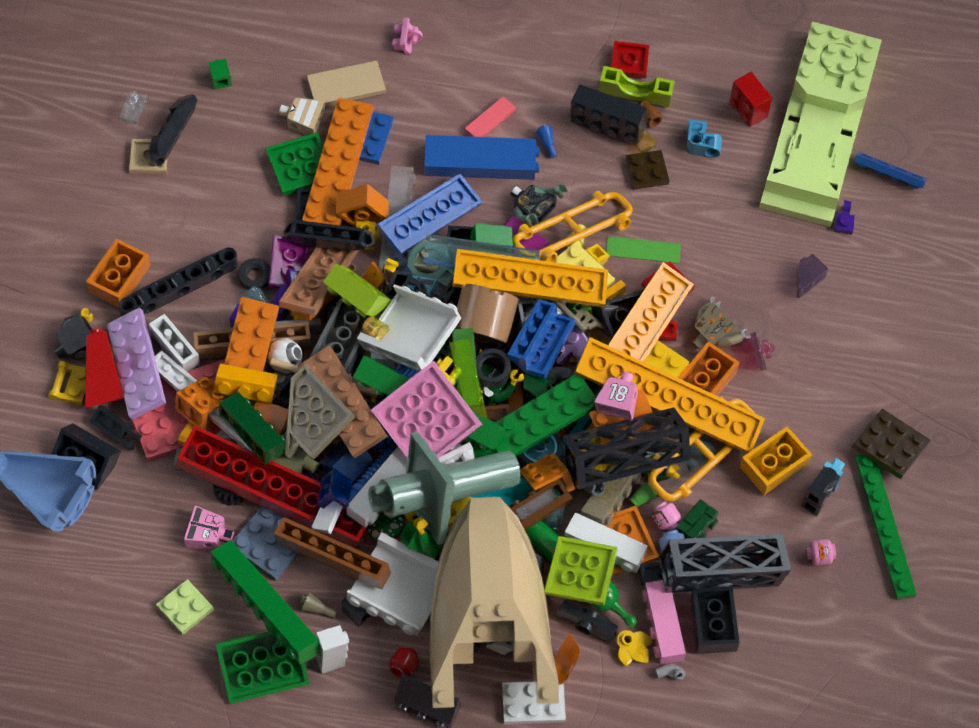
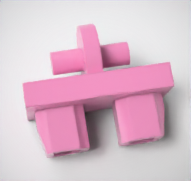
(409, 36)

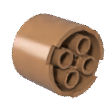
(486, 312)

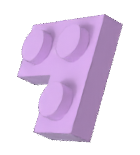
(573, 346)

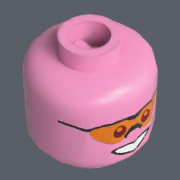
(821, 552)

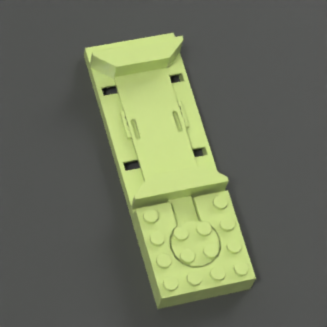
(827, 99)

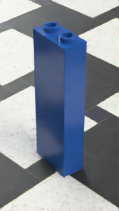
(481, 157)

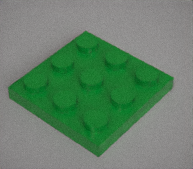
(295, 162)

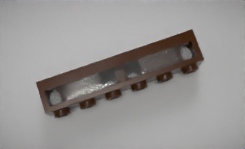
(541, 503)

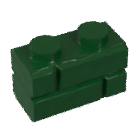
(698, 521)

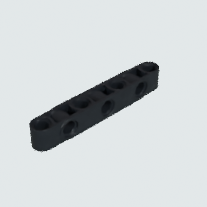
(180, 282)

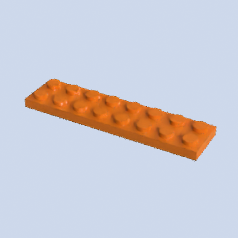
(338, 160)

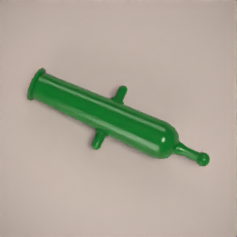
(545, 542)

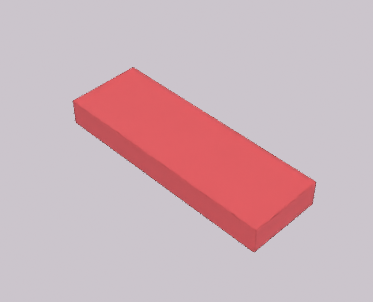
(490, 118)

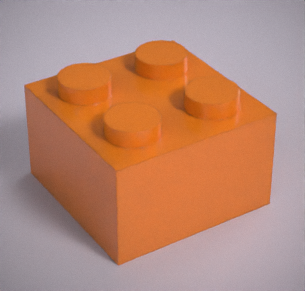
(362, 205)

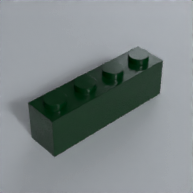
(252, 428)

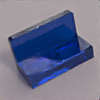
(335, 488)

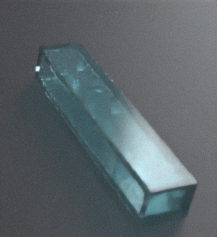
(443, 249)

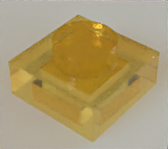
(646, 143)

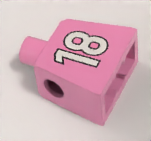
(618, 397)

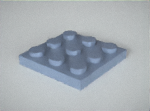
(260, 545)

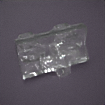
(133, 108)

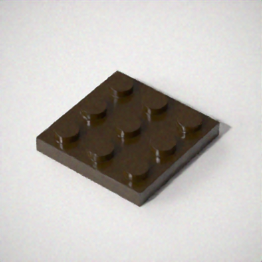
(891, 443)

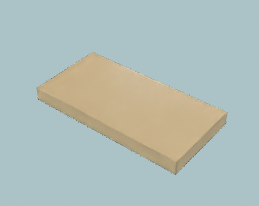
(347, 83)

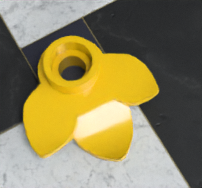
(635, 649)

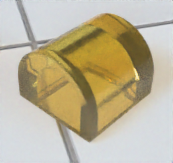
(375, 328)

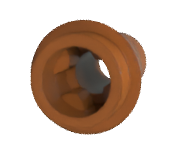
(654, 117)

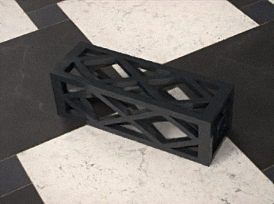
(609, 453)
(773, 569)

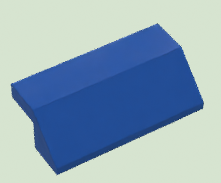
(541, 339)

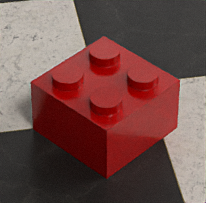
(750, 99)

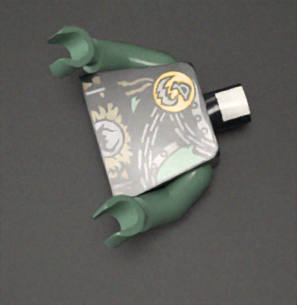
(536, 202)

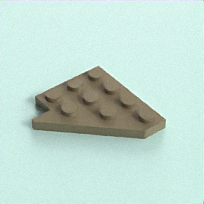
(313, 414)

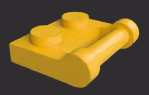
(75, 387)

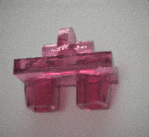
(753, 344)

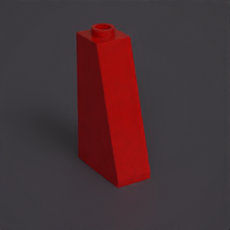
(101, 375)

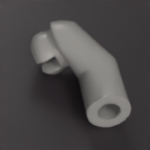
(670, 670)

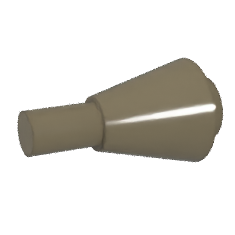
(313, 604)

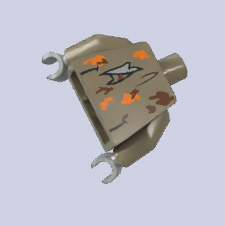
(716, 327)

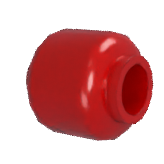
(404, 662)

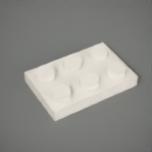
(521, 705)

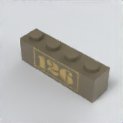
(603, 507)

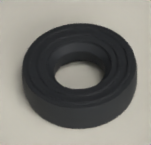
(247, 266)

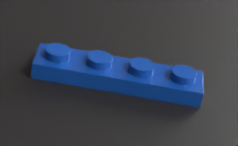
(897, 173)

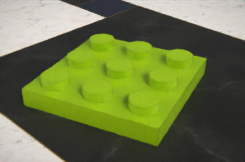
(581, 570)

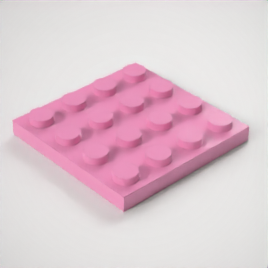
(430, 407)

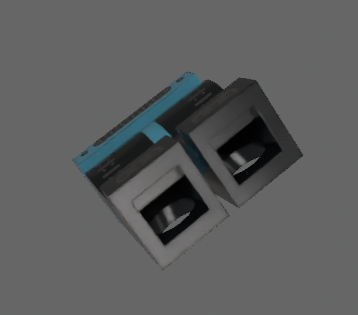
(822, 486)

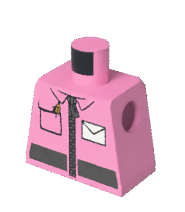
(206, 530)

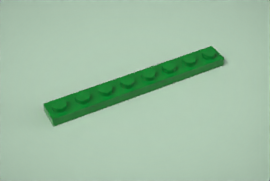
(885, 528)

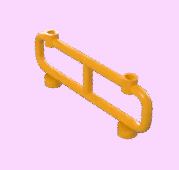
(548, 253)
(684, 490)

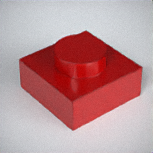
(670, 331)

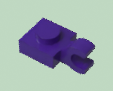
(844, 221)

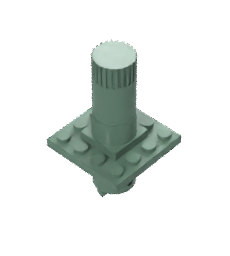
(432, 486)

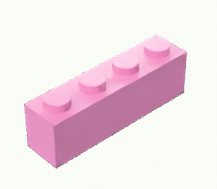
(664, 623)

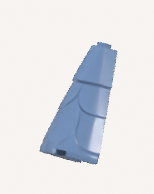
(49, 485)

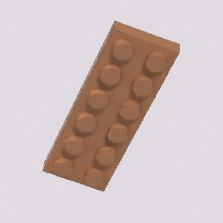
(307, 290)
(364, 429)

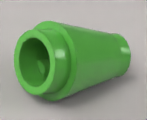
(643, 495)

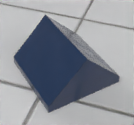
(344, 462)

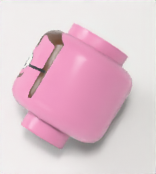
(666, 516)

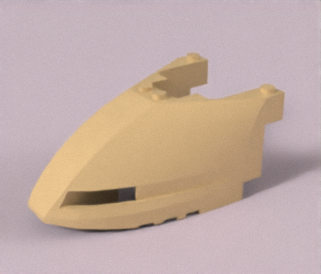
(489, 595)

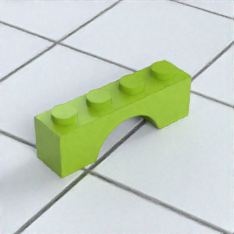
(617, 84)

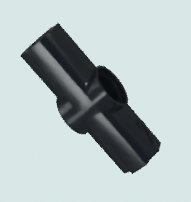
(587, 621)

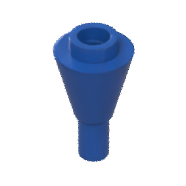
(545, 134)

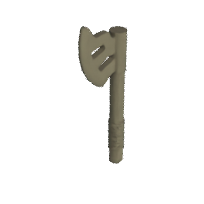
(581, 326)

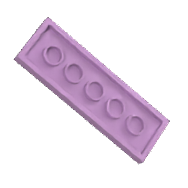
(136, 363)

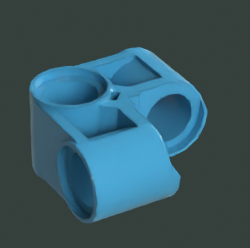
(701, 142)

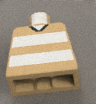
(304, 115)

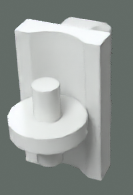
(458, 454)

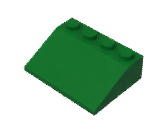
(257, 666)

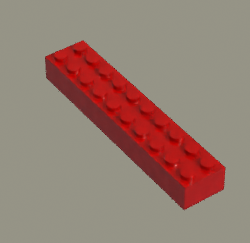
(266, 485)

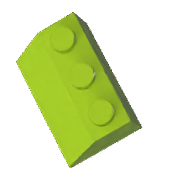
(356, 291)

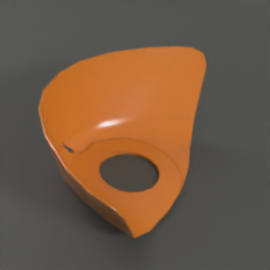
(565, 658)

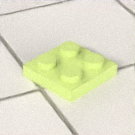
(185, 607)

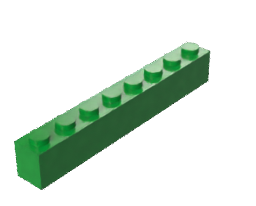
(388, 380)
(265, 602)

